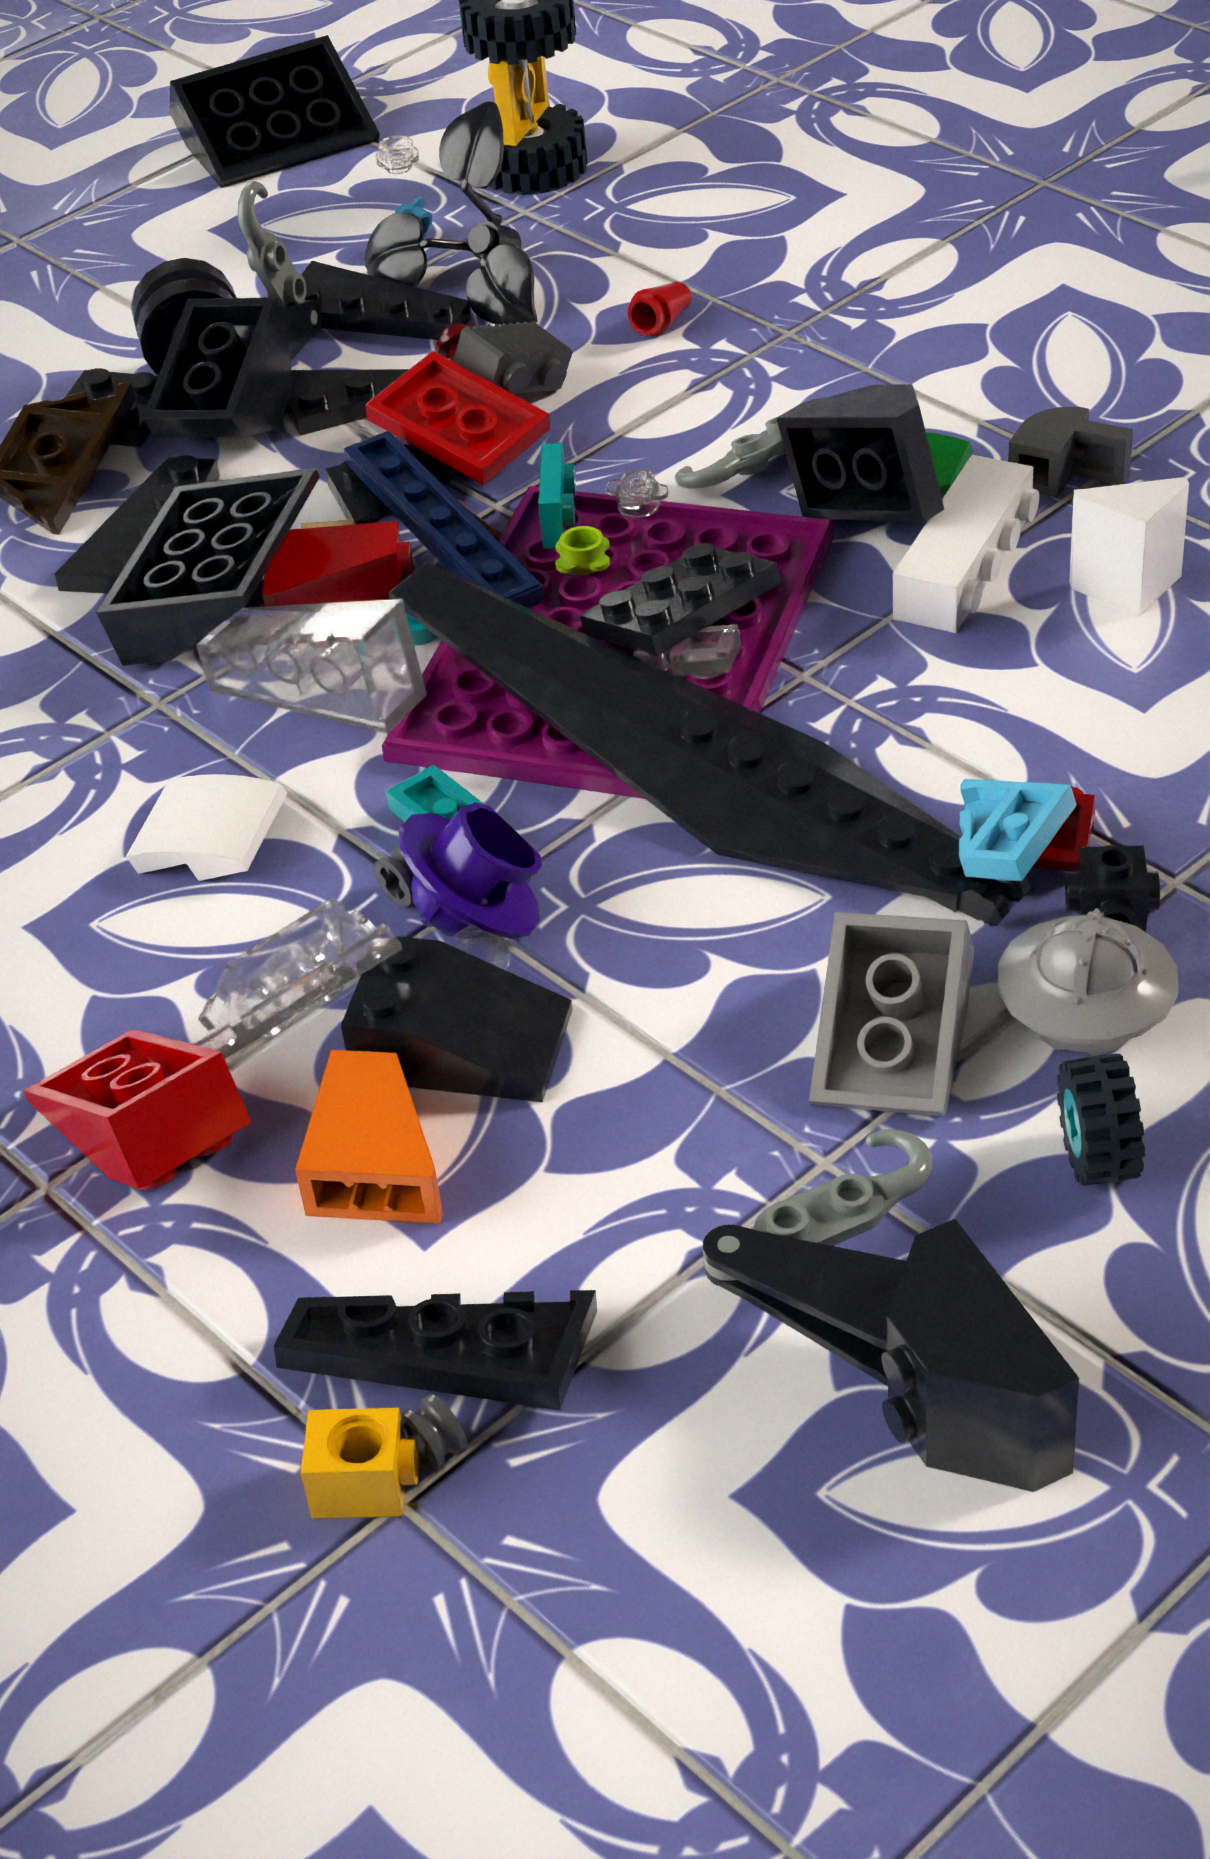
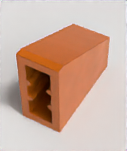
(367, 1145)

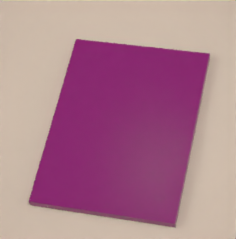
(484, 730)

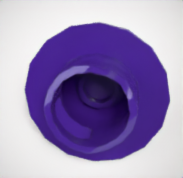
(471, 872)

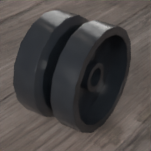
(162, 297)

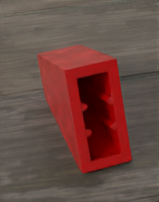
(337, 565)

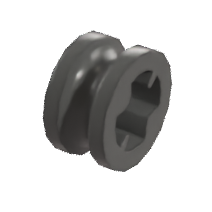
(395, 877)
(435, 1430)

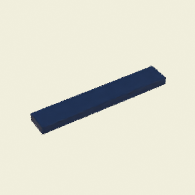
(440, 519)

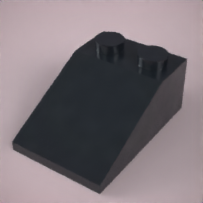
(458, 1022)

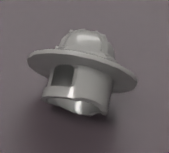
(1087, 982)

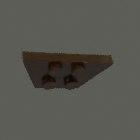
(56, 452)

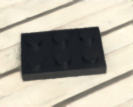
(679, 599)

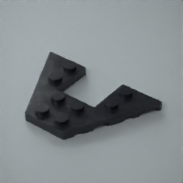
(339, 397)

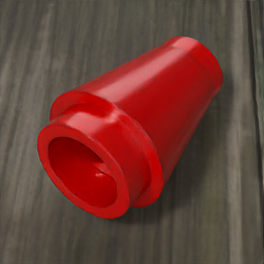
(658, 307)

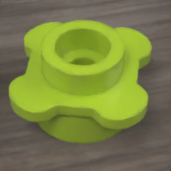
(582, 551)

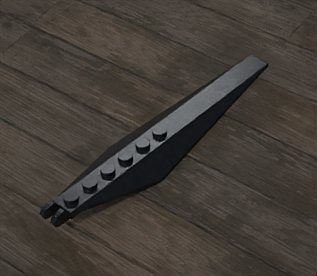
(703, 759)

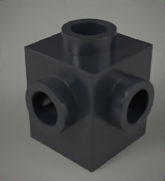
(1114, 882)

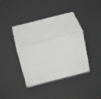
(1128, 541)

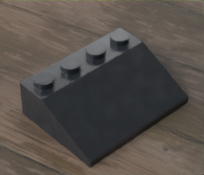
(270, 111)
(200, 562)

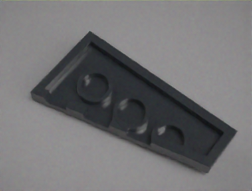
(380, 305)
(110, 547)
(483, 1351)

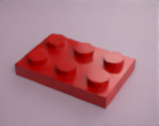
(458, 417)

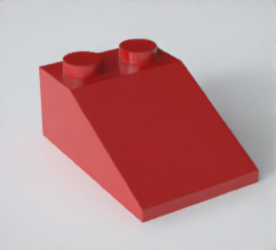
(143, 1106)

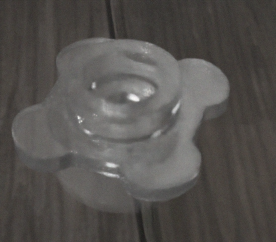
(637, 493)

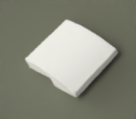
(208, 824)

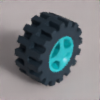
(1100, 1119)

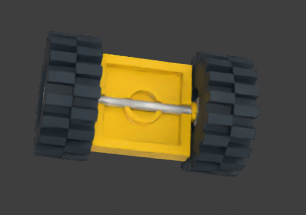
(540, 141)

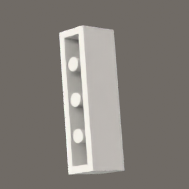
(964, 544)

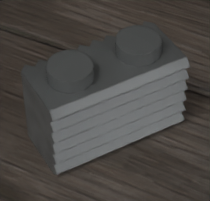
(514, 356)

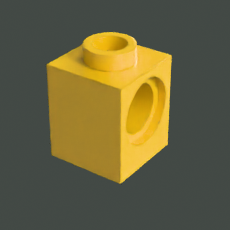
(357, 1463)

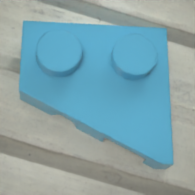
(1009, 825)

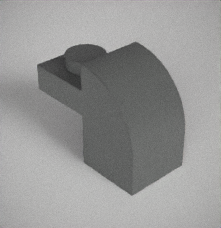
(1067, 444)

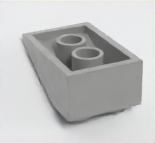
(892, 1013)

